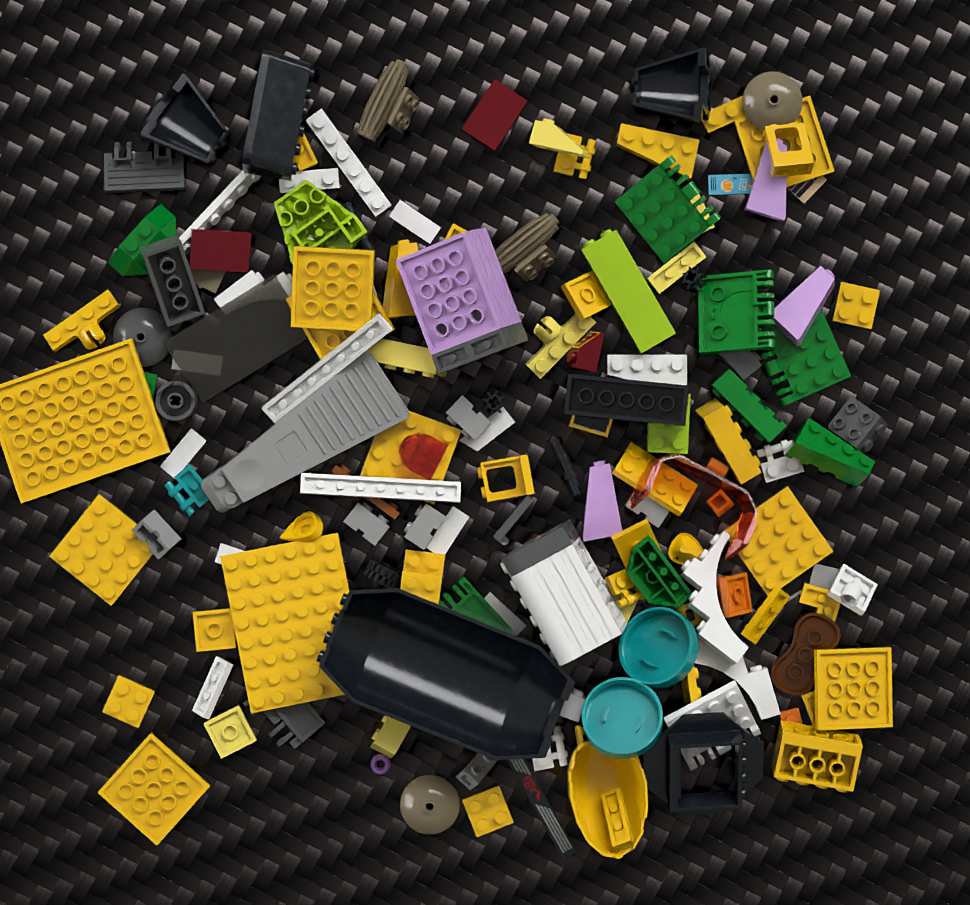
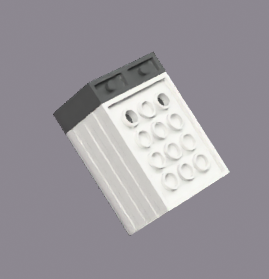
(564, 593)

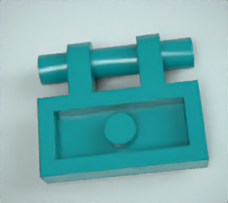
(192, 484)

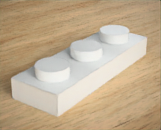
(322, 179)
(212, 687)

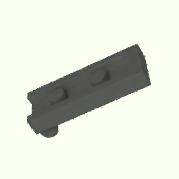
(500, 534)

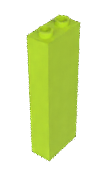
(627, 290)

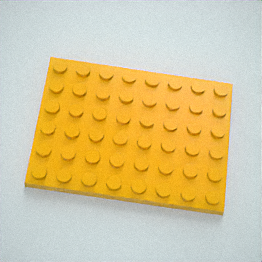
(78, 421)
(280, 616)

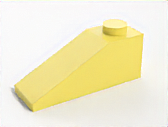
(551, 137)

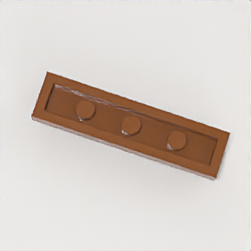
(389, 508)

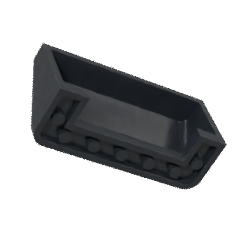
(277, 116)

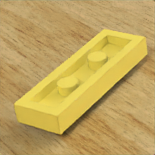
(676, 267)

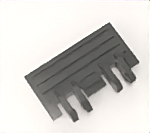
(143, 173)
(298, 719)

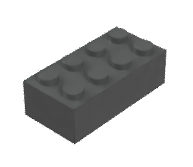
(172, 280)

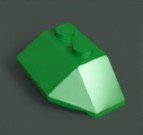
(153, 228)
(655, 575)

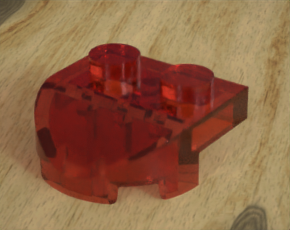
(421, 453)

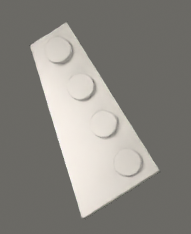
(649, 368)

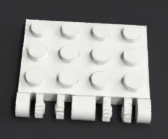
(726, 700)

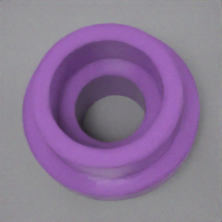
(380, 770)

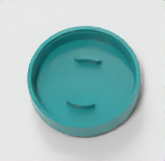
(658, 647)
(622, 718)

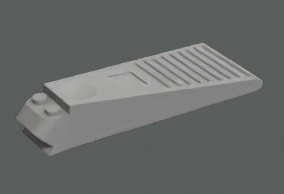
(329, 421)

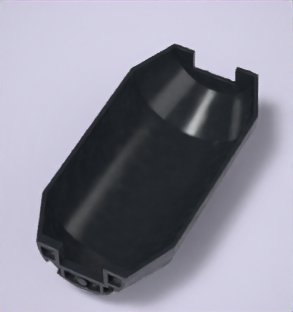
(445, 673)

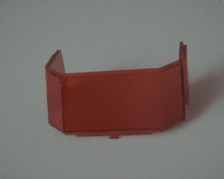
(749, 512)

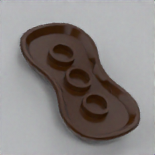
(795, 668)

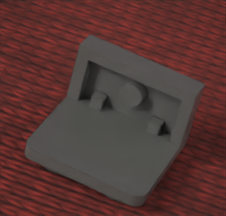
(858, 425)

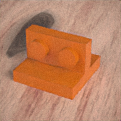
(733, 594)

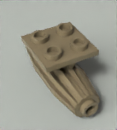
(388, 103)
(527, 248)

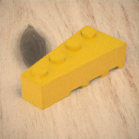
(658, 146)
(729, 441)

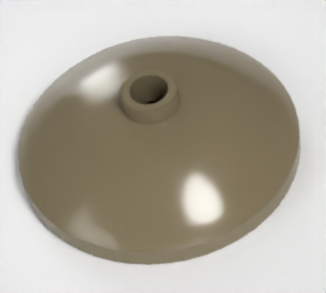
(761, 110)
(432, 790)

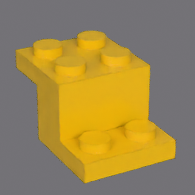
(423, 574)

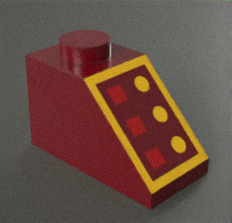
(586, 352)

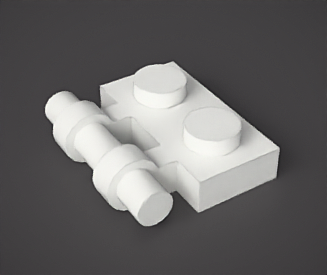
(779, 467)
(561, 754)

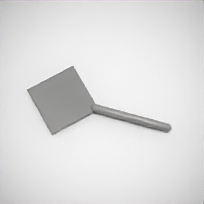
(821, 576)

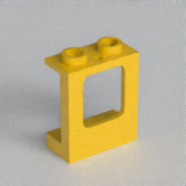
(789, 162)
(522, 473)

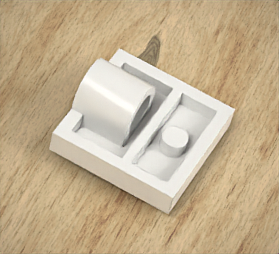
(852, 589)

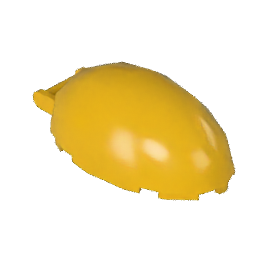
(595, 773)

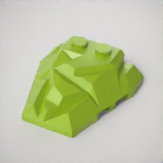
(316, 220)

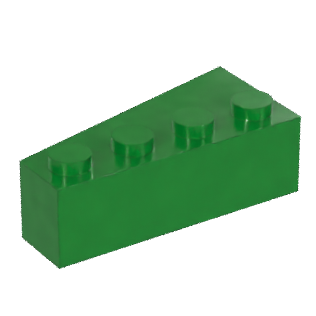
(747, 406)
(829, 453)

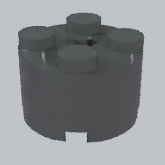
(165, 400)

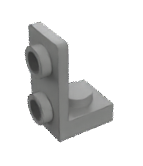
(475, 770)

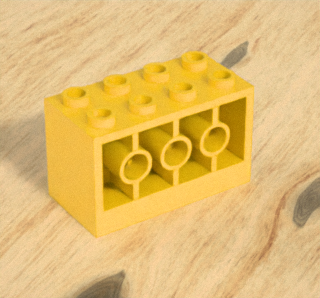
(816, 756)

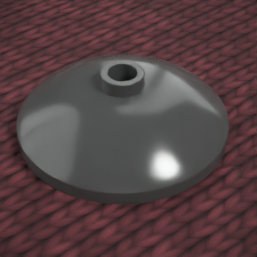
(152, 325)

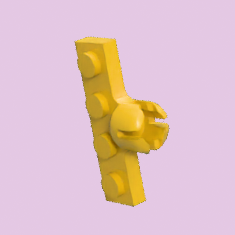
(83, 324)

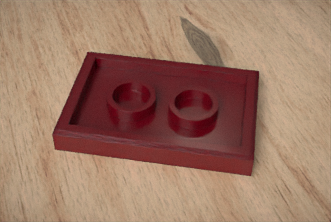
(494, 115)
(219, 250)

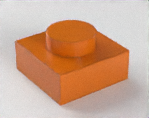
(791, 715)

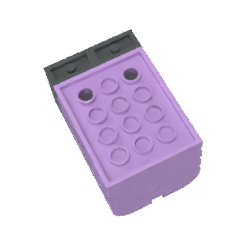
(461, 299)

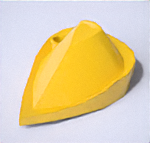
(304, 528)
(684, 547)

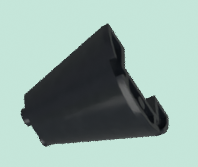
(675, 86)
(184, 123)

